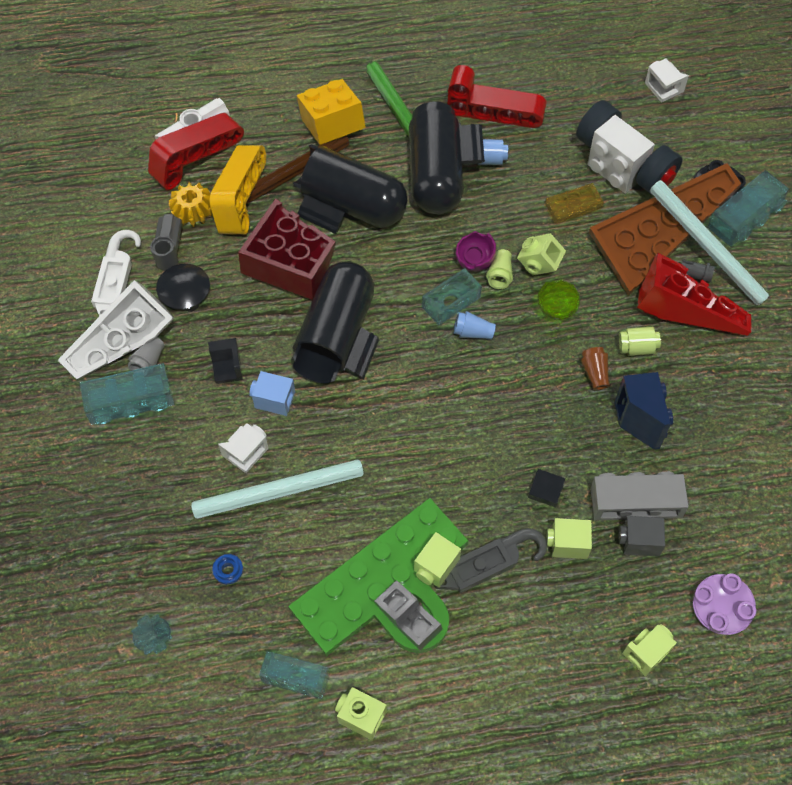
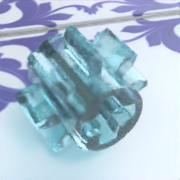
(151, 634)

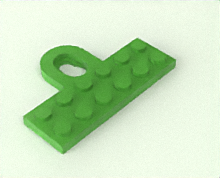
(346, 597)

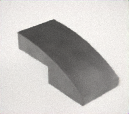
(407, 615)

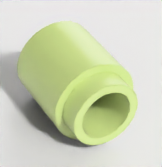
(639, 341)

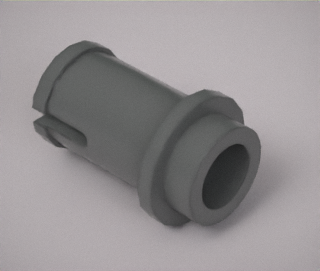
(698, 270)

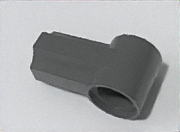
(166, 241)

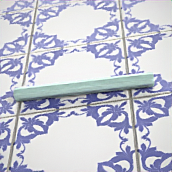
(709, 242)
(277, 489)

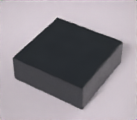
(546, 488)

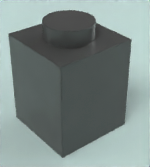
(642, 536)

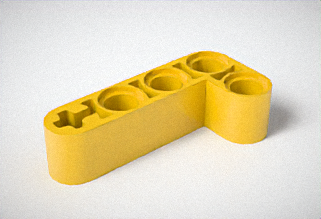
(234, 188)

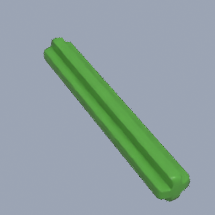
(390, 95)

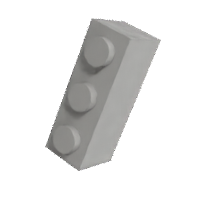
(639, 495)

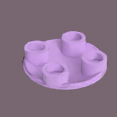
(724, 604)

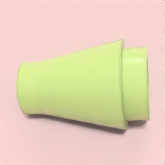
(500, 271)

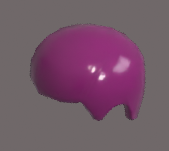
(476, 251)

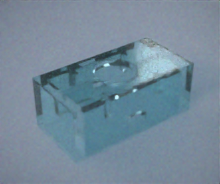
(460, 285)
(294, 675)

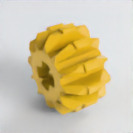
(190, 204)

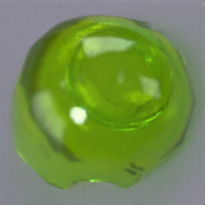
(558, 300)

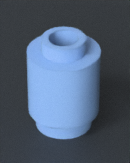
(494, 152)

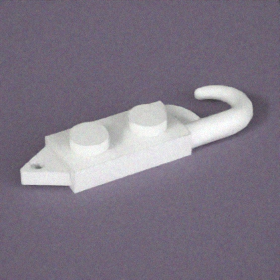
(113, 271)

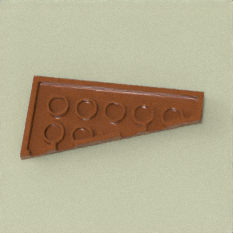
(636, 235)

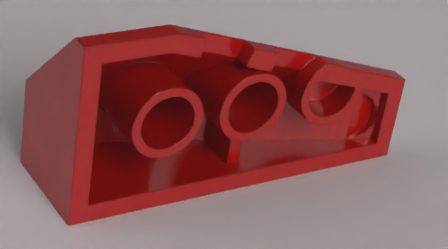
(680, 298)

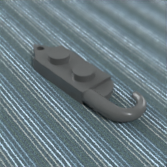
(491, 560)

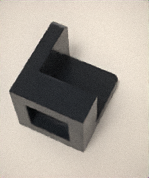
(225, 360)

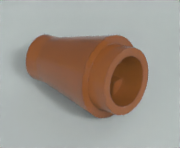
(596, 366)

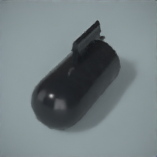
(437, 154)
(344, 186)
(332, 328)

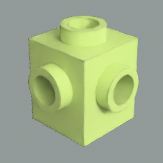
(541, 254)

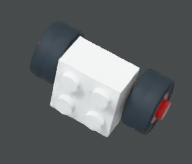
(624, 153)

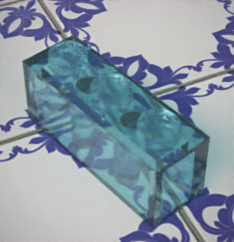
(748, 208)
(126, 394)

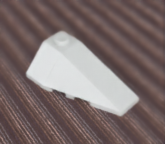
(123, 327)

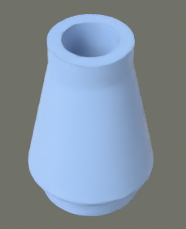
(472, 326)

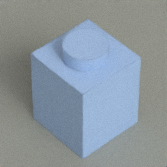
(272, 393)

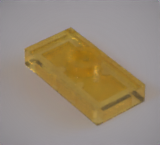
(574, 203)

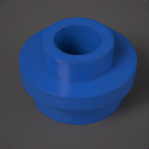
(225, 561)

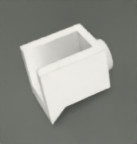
(665, 80)
(245, 447)

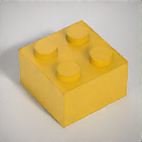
(331, 111)

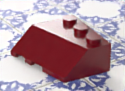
(286, 252)

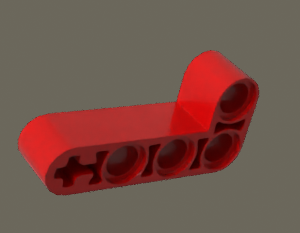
(493, 103)
(190, 144)

